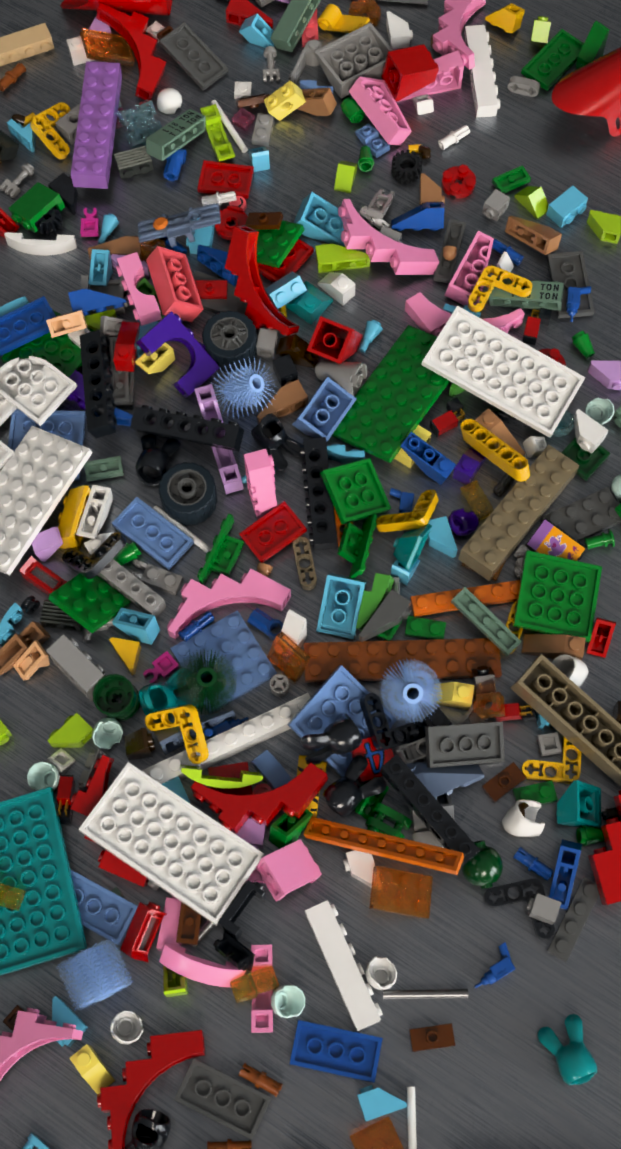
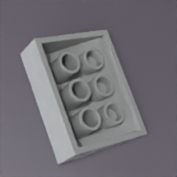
(353, 55)

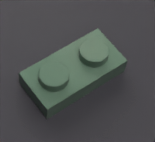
(103, 468)

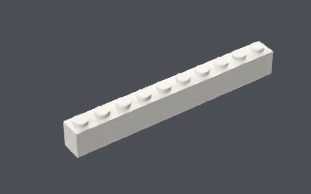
(232, 741)

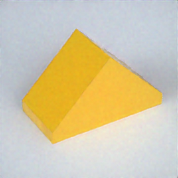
(128, 652)

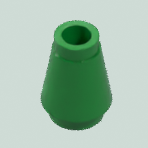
(365, 159)
(583, 344)
(127, 553)
(589, 835)

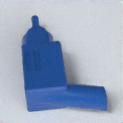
(573, 299)
(406, 500)
(222, 727)
(499, 969)

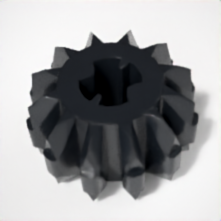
(50, 222)

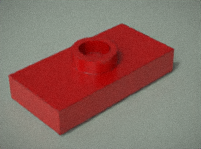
(212, 289)

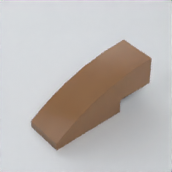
(20, 643)

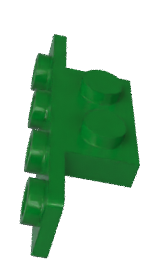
(356, 543)
(223, 554)

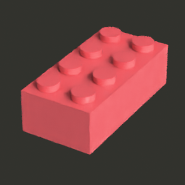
(174, 283)

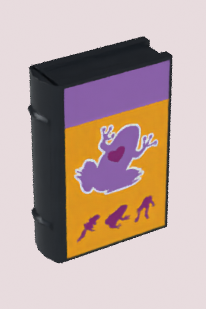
(554, 541)

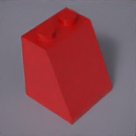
(409, 70)
(334, 340)

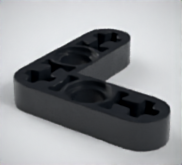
(96, 561)
(387, 734)
(526, 884)

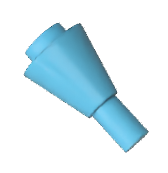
(108, 225)
(372, 330)

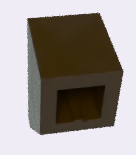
(298, 351)
(139, 744)

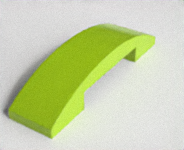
(216, 133)
(246, 778)

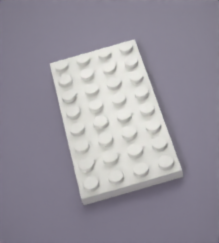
(503, 371)
(32, 488)
(171, 843)

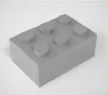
(76, 665)

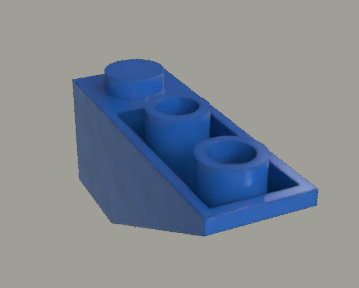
(426, 216)
(216, 261)
(91, 300)
(427, 458)

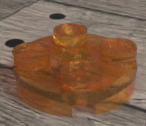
(366, 6)

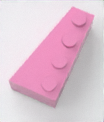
(448, 77)
(381, 109)
(470, 269)
(260, 481)

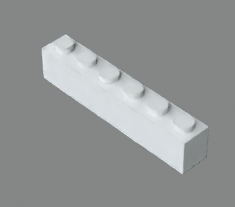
(481, 75)
(343, 966)

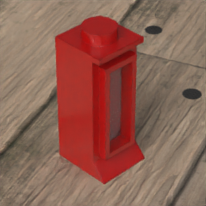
(41, 576)
(142, 931)

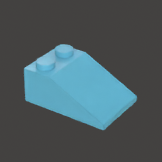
(320, 220)
(341, 605)

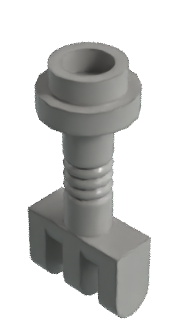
(270, 53)
(12, 188)

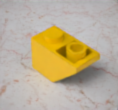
(507, 17)

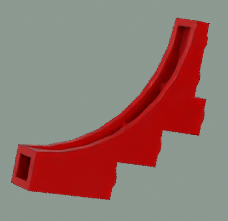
(133, 30)
(249, 287)
(85, 802)
(263, 807)
(607, 864)
(121, 1100)

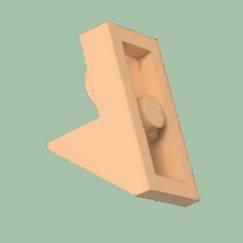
(66, 323)
(31, 660)

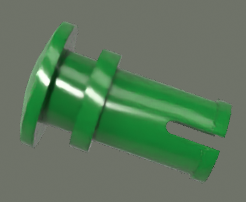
(600, 540)

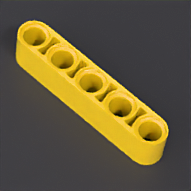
(495, 450)

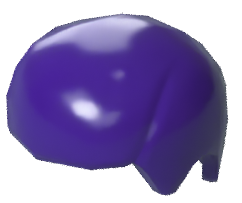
(463, 522)

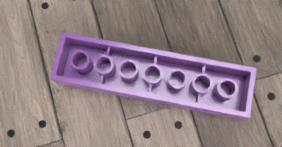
(96, 125)

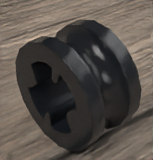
(30, 605)

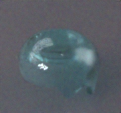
(565, 425)

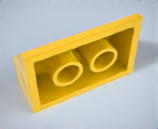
(70, 518)

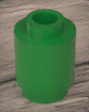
(352, 110)

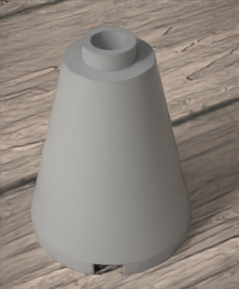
(347, 374)

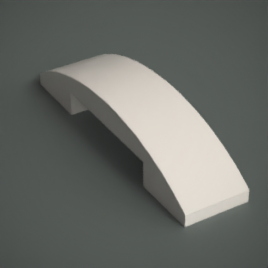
(61, 245)

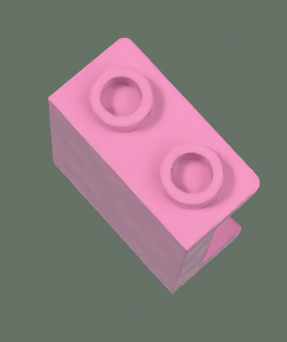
(288, 869)

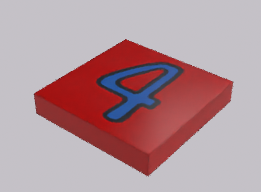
(375, 758)

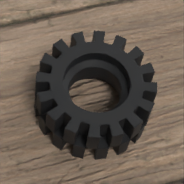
(406, 158)

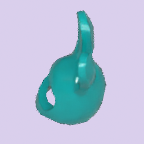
(161, 695)
(574, 1059)

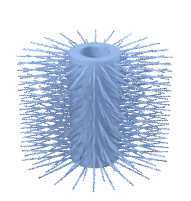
(243, 387)
(418, 694)
(94, 974)

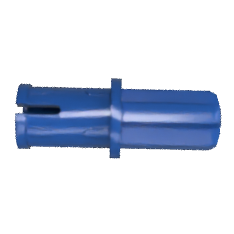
(515, 257)
(196, 626)
(533, 864)

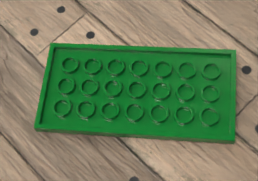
(393, 398)

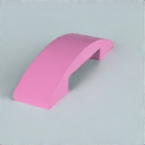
(198, 968)
(261, 1006)

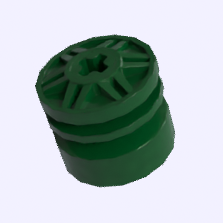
(108, 690)

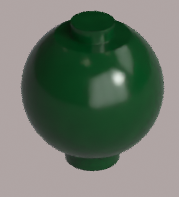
(484, 867)

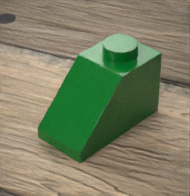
(288, 829)

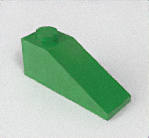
(594, 45)

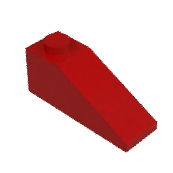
(239, 10)
(126, 346)

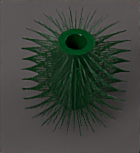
(206, 674)

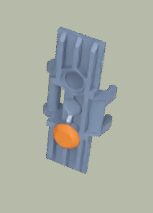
(179, 224)

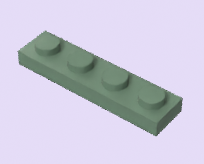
(486, 621)

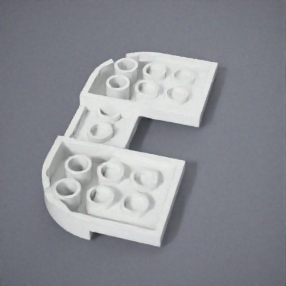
(32, 388)

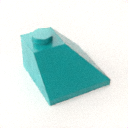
(310, 303)
(410, 545)
(580, 806)

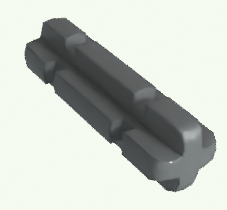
(503, 484)

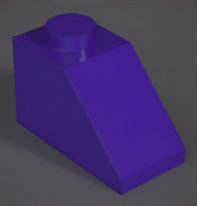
(468, 466)

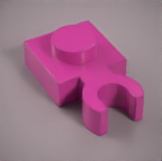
(90, 224)
(163, 666)

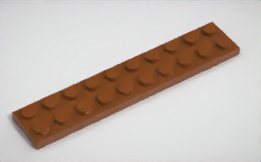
(370, 658)

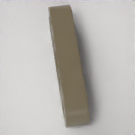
(301, 570)

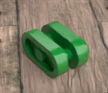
(384, 812)

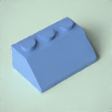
(324, 410)

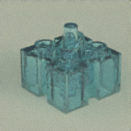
(139, 122)

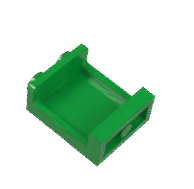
(34, 205)

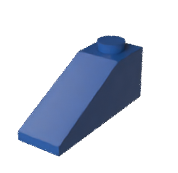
(565, 872)

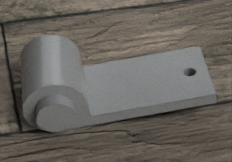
(306, 58)

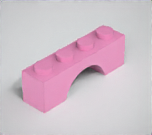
(145, 306)

